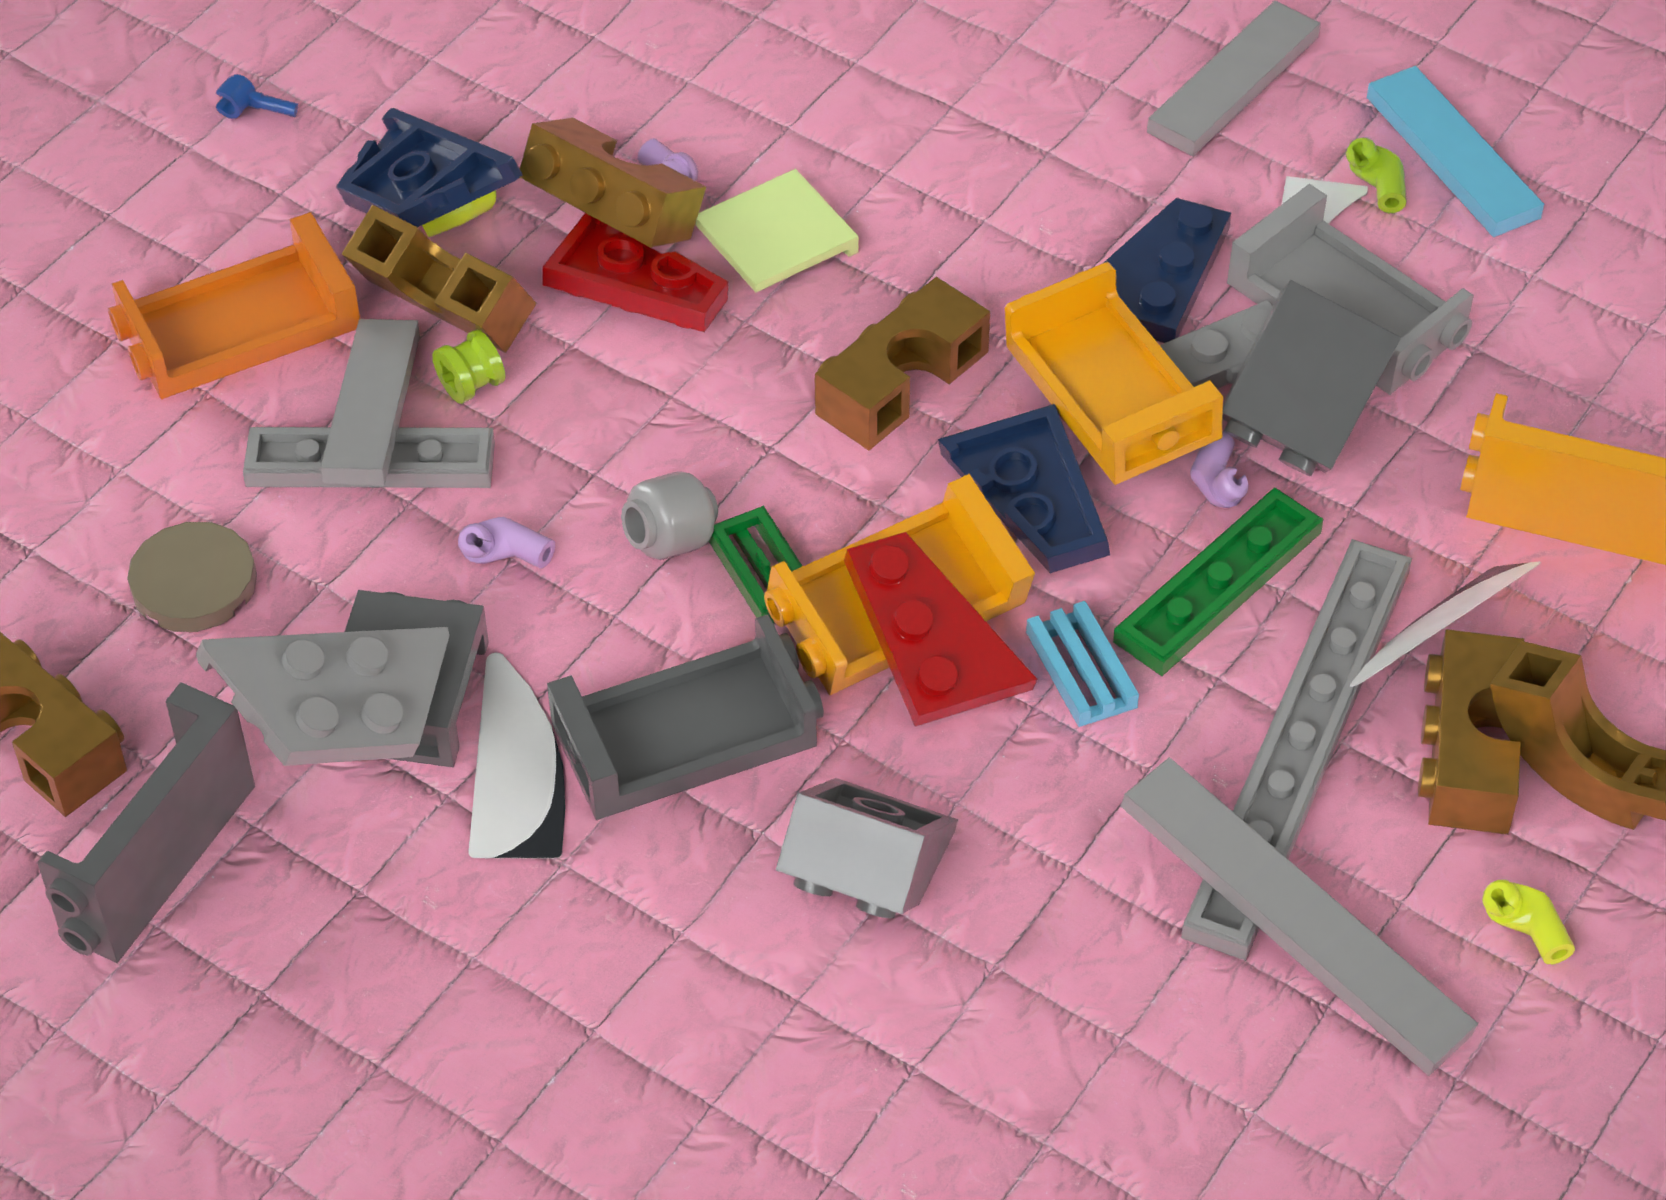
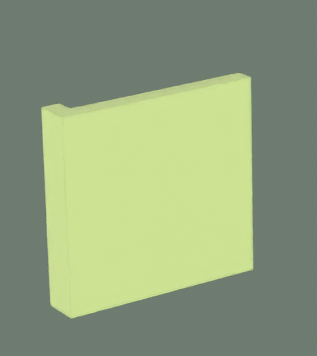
(776, 230)

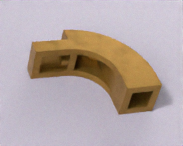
(1570, 742)

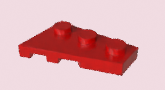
(627, 274)
(930, 633)

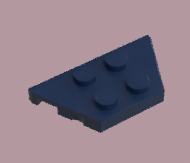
(423, 171)

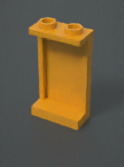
(1110, 375)
(1566, 487)
(829, 618)

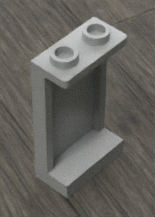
(1304, 248)

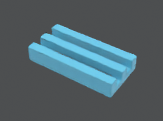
(1064, 625)

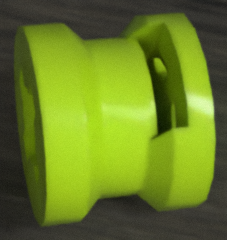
(468, 366)

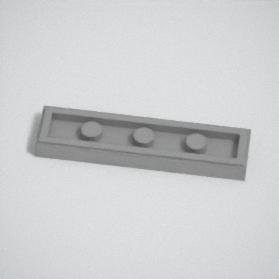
(1233, 78)
(370, 403)
(418, 458)

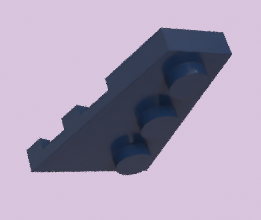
(1168, 263)
(1033, 485)

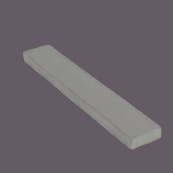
(1299, 916)

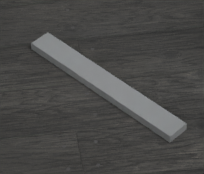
(1306, 727)

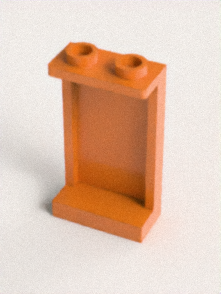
(238, 314)

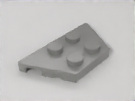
(333, 691)

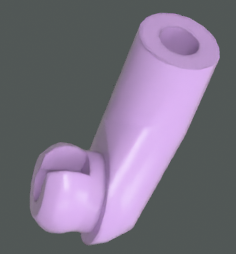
(655, 152)
(1214, 478)
(503, 539)

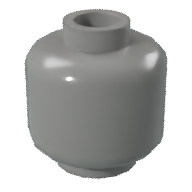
(669, 515)

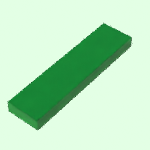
(1217, 581)

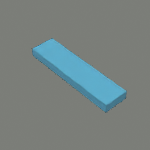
(1455, 151)

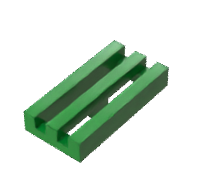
(736, 565)

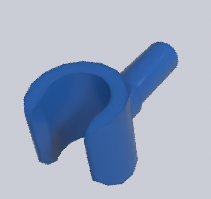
(240, 93)

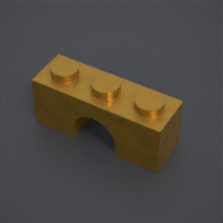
(638, 200)
(451, 288)
(866, 385)
(69, 747)
(1470, 775)

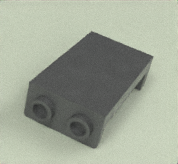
(686, 722)
(158, 835)

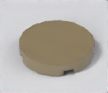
(192, 576)

